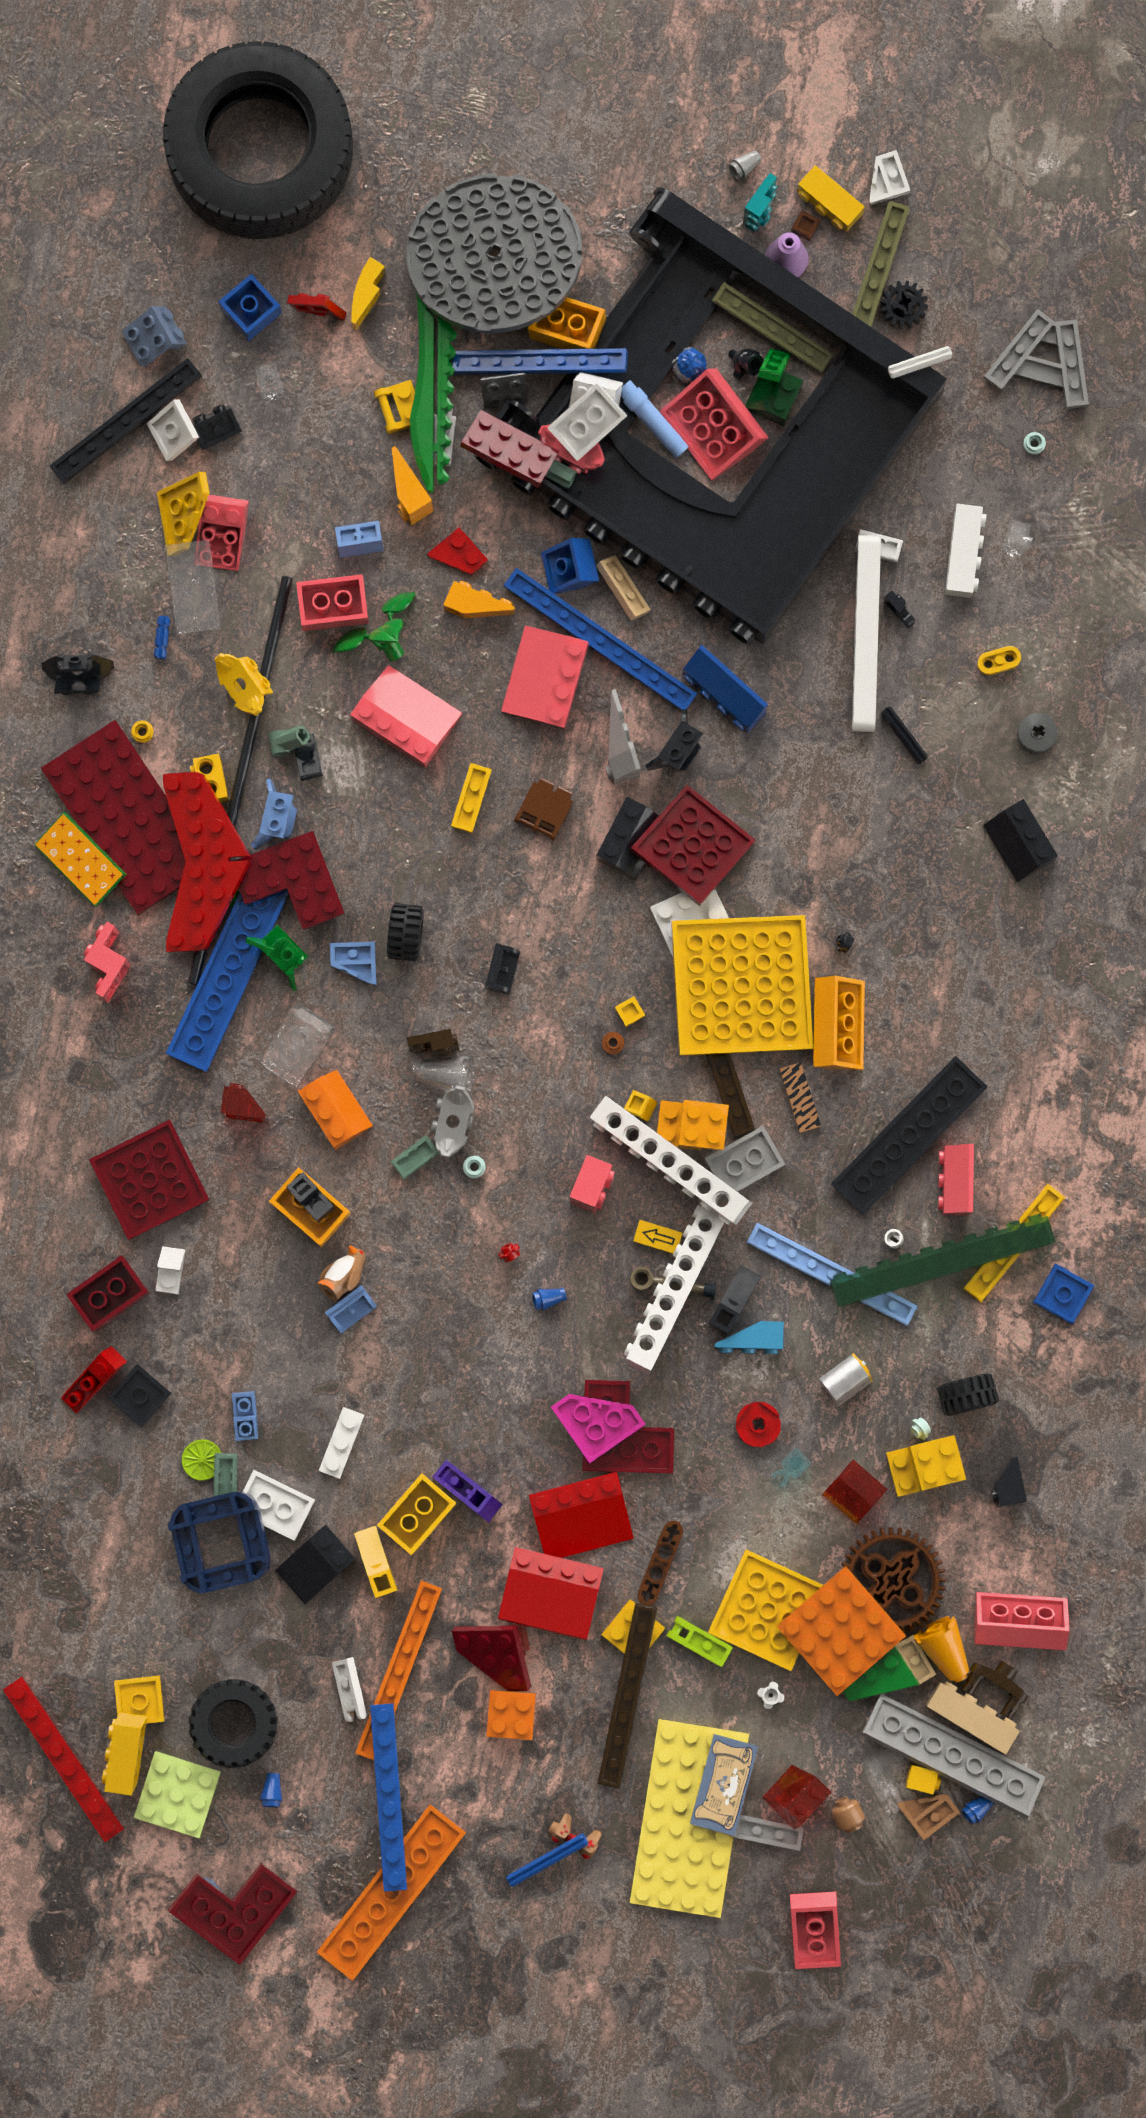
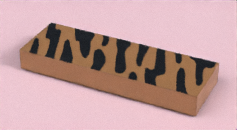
(800, 1097)

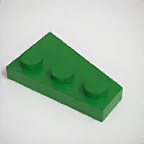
(884, 1676)

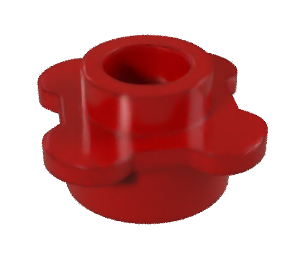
(509, 1252)

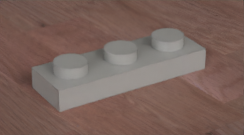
(769, 1832)

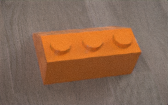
(335, 1109)

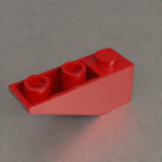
(93, 1379)

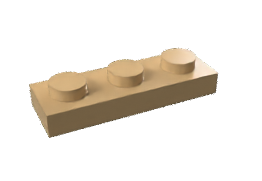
(623, 587)

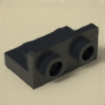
(215, 426)

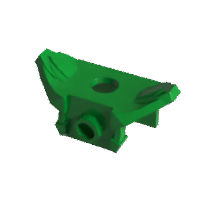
(281, 950)

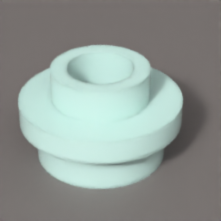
(1034, 436)
(474, 1174)
(920, 1428)

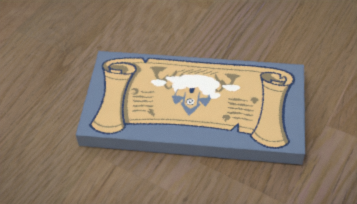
(724, 1784)

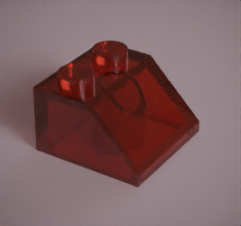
(240, 1105)
(854, 1491)
(796, 1796)

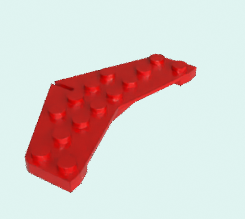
(208, 873)

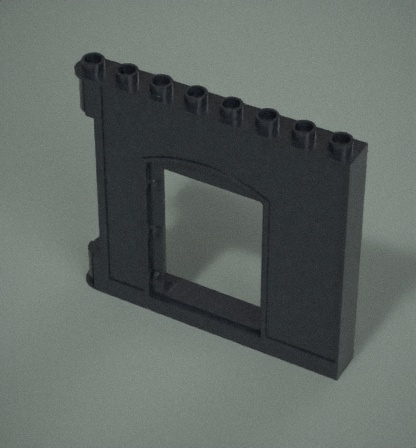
(762, 548)

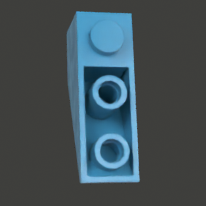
(760, 1336)

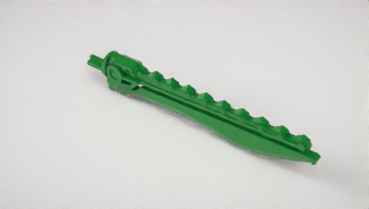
(423, 408)

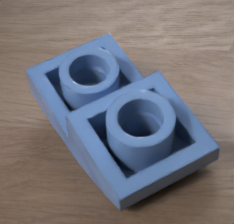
(245, 1415)

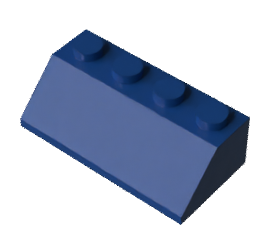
(724, 689)

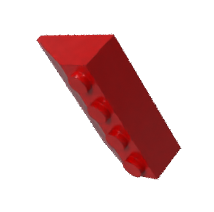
(581, 1516)
(550, 1593)

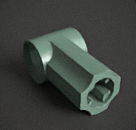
(561, 474)
(286, 740)

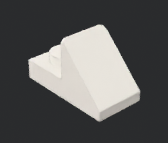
(170, 1270)

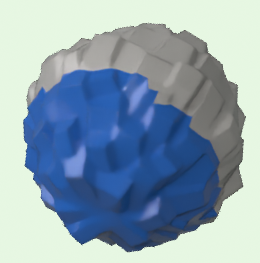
(689, 365)

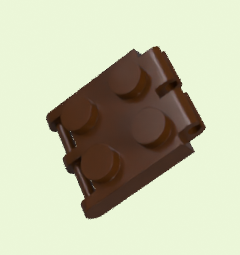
(545, 807)

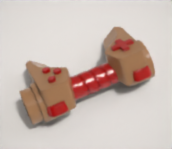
(561, 1832)

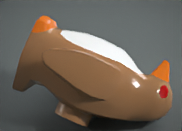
(342, 1274)

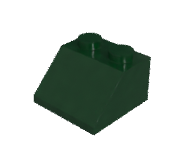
(774, 399)

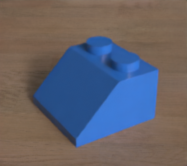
(570, 565)

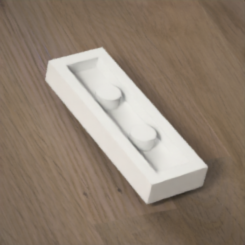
(341, 1442)

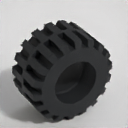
(405, 932)
(967, 1394)

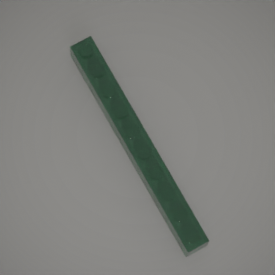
(942, 1261)

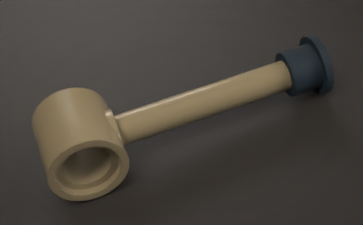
(707, 1289)

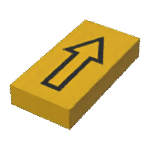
(657, 1236)

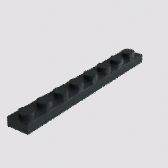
(125, 421)

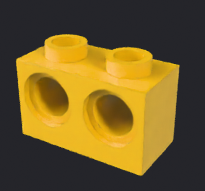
(215, 777)

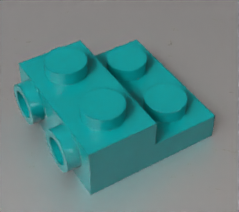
(759, 207)

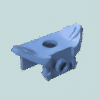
(277, 817)

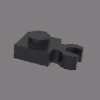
(897, 605)

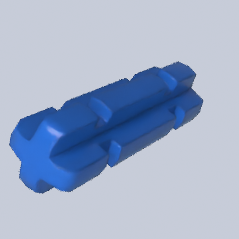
(161, 637)

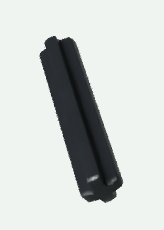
(904, 735)

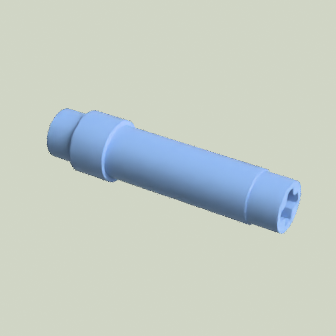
(637, 401)

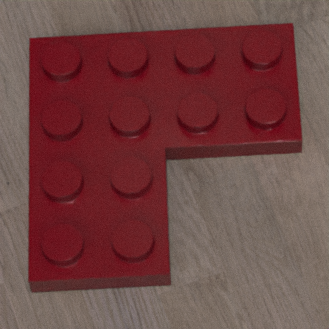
(301, 870)
(641, 1452)
(238, 1922)

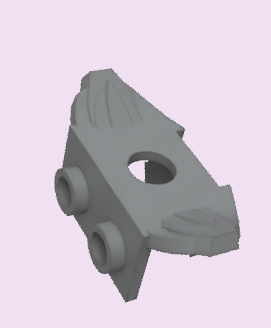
(449, 1139)

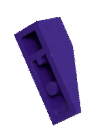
(467, 1491)

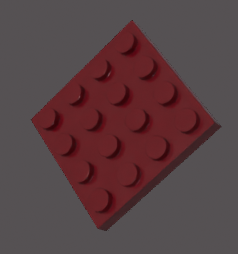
(693, 845)
(149, 1179)

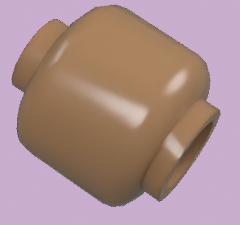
(848, 1814)

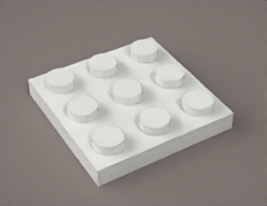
(683, 908)

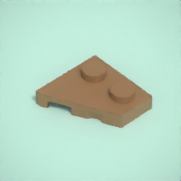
(929, 1813)

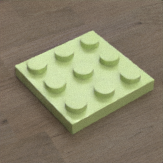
(177, 1794)

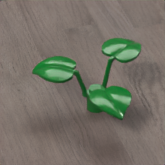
(386, 634)

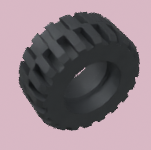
(201, 1723)

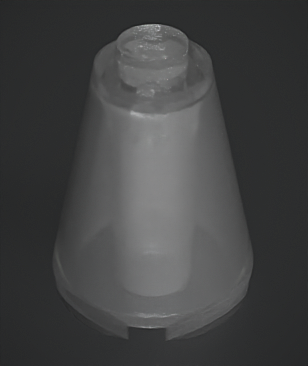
(445, 1072)

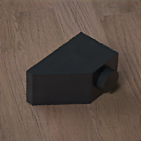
(1009, 1485)

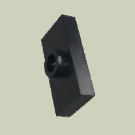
(308, 760)

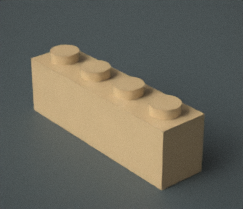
(973, 1718)

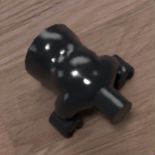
(746, 360)

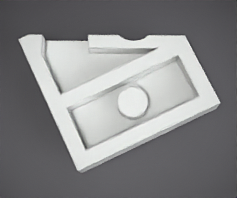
(888, 179)

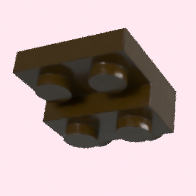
(441, 1042)

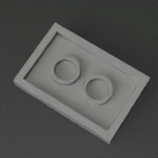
(746, 1160)

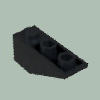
(734, 1300)

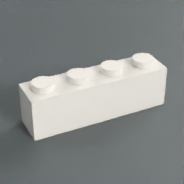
(964, 551)

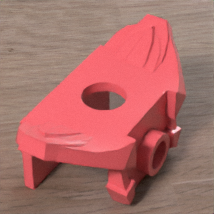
(591, 460)

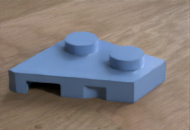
(355, 959)

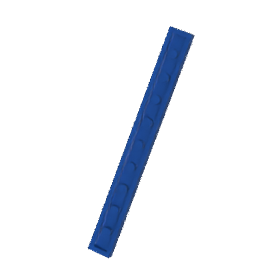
(600, 640)

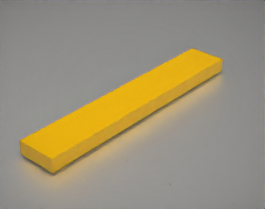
(991, 1273)

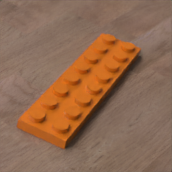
(379, 1911)

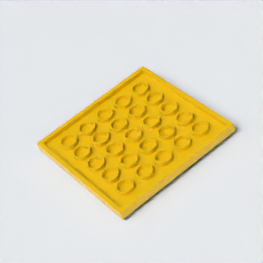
(742, 985)

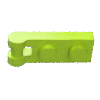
(700, 1642)

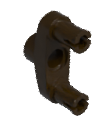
(1003, 1677)

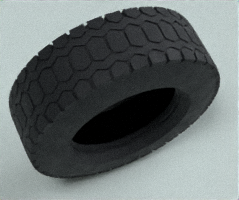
(247, 74)

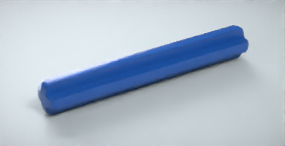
(547, 1860)

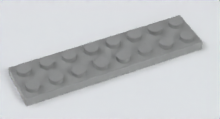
(953, 1756)

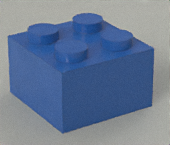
(250, 307)

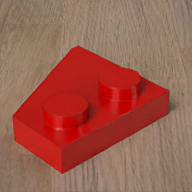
(316, 305)
(459, 553)

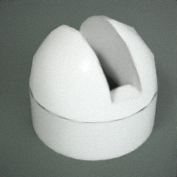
(897, 1235)

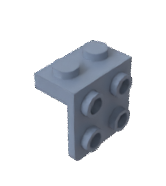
(153, 335)

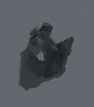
(63, 669)
(680, 748)

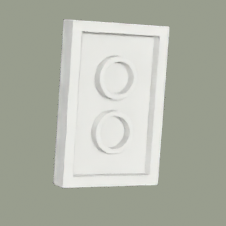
(587, 421)
(279, 1505)

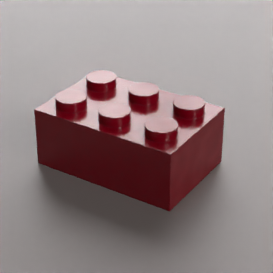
(108, 1294)

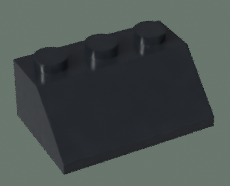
(626, 829)
(1020, 840)

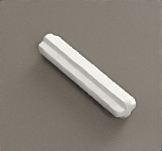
(920, 362)

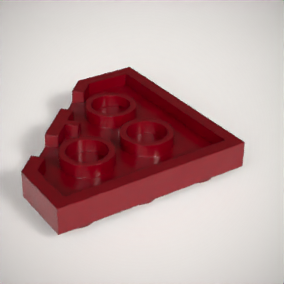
(495, 1652)

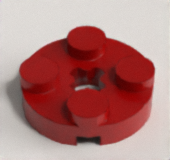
(770, 1420)

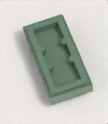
(415, 1157)
(225, 1473)

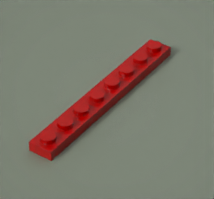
(63, 1759)

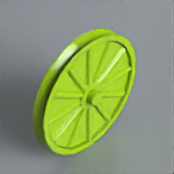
(199, 1459)

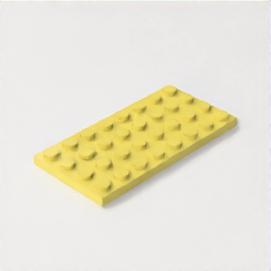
(677, 1861)

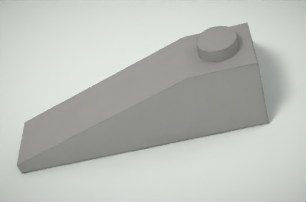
(622, 754)

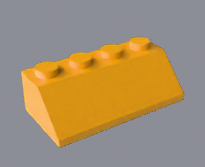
(839, 1023)

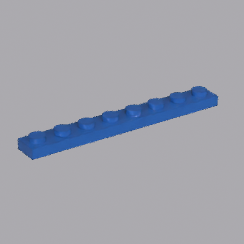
(540, 361)
(388, 1797)

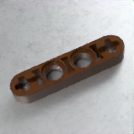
(656, 1561)

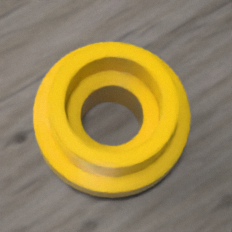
(142, 725)

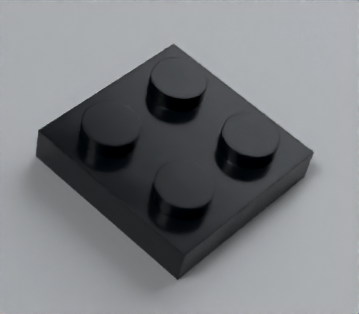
(139, 1395)

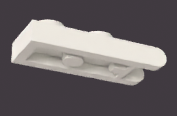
(349, 1689)

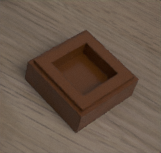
(805, 225)

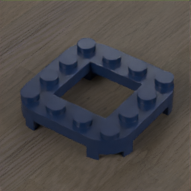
(188, 1548)

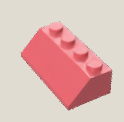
(1021, 1621)

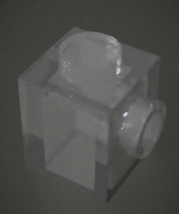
(1016, 538)

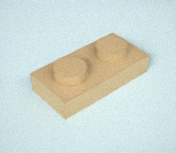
(915, 1659)

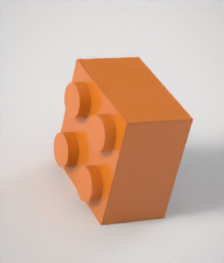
(511, 1714)

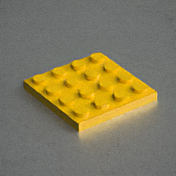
(756, 1603)

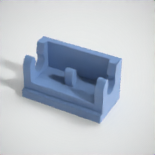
(359, 539)
(351, 1309)

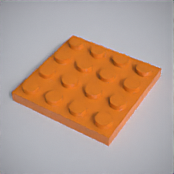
(841, 1631)

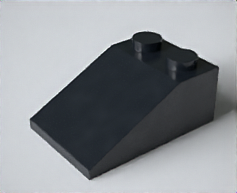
(315, 1564)

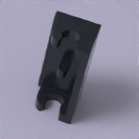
(502, 969)

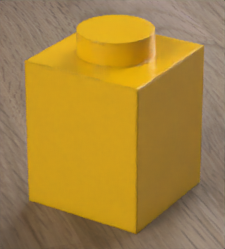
(922, 1779)

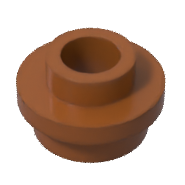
(609, 1049)

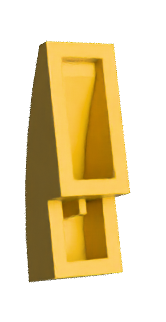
(366, 291)

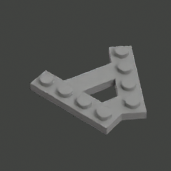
(1018, 362)

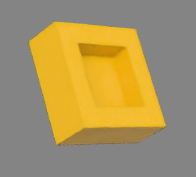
(630, 1011)

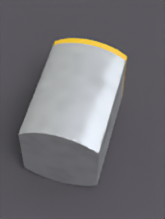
(846, 1379)

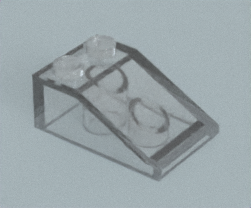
(297, 1044)

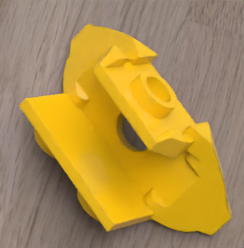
(252, 697)

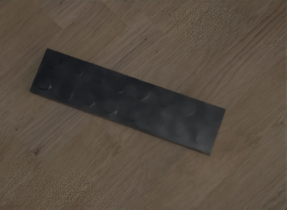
(909, 1135)

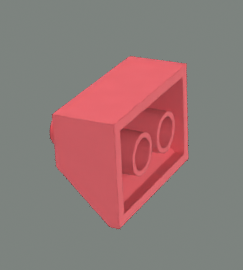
(956, 1180)

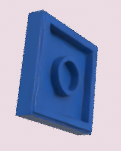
(1063, 1294)

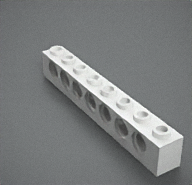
(608, 1110)
(645, 1360)

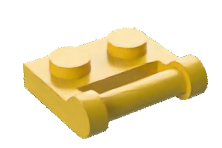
(403, 396)

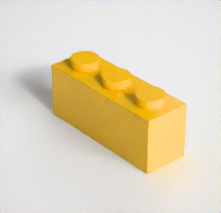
(830, 199)

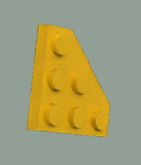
(182, 507)

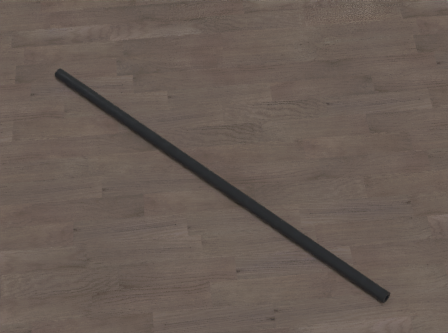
(250, 736)

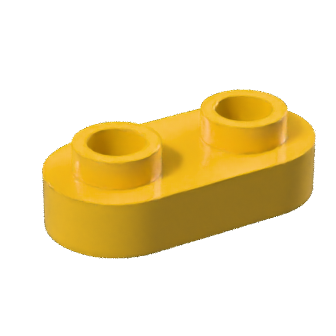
(998, 660)

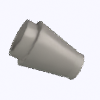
(743, 165)

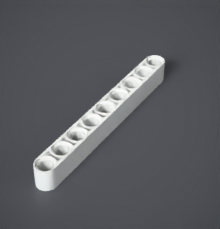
(866, 633)

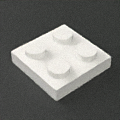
(172, 430)

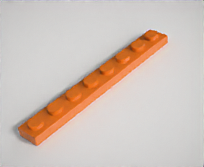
(403, 1657)

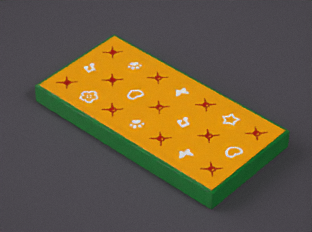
(80, 859)

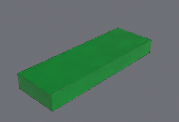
(774, 365)

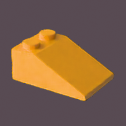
(412, 498)

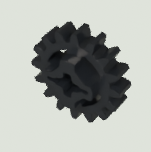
(912, 302)

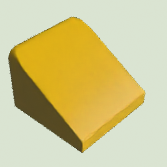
(640, 1105)

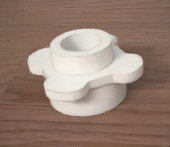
(764, 1694)

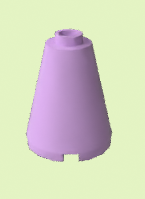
(789, 253)

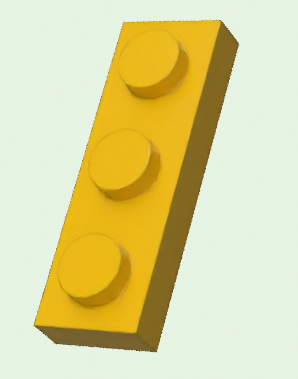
(471, 798)

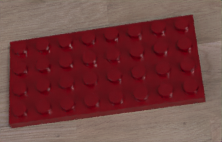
(122, 812)

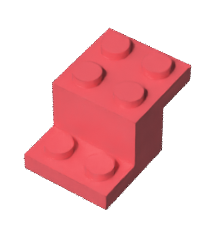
(106, 961)

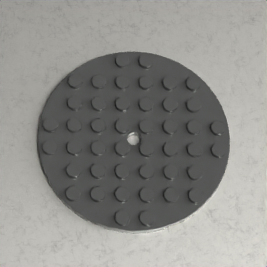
(485, 293)

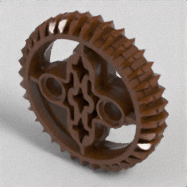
(915, 1562)

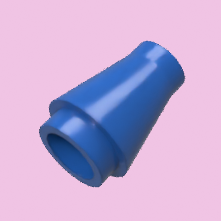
(547, 1298)
(271, 1792)
(976, 1809)

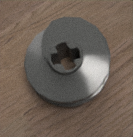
(1041, 743)

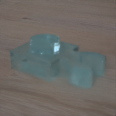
(793, 1465)

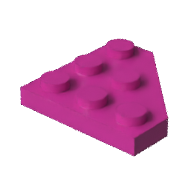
(596, 1423)

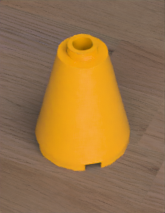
(945, 1647)

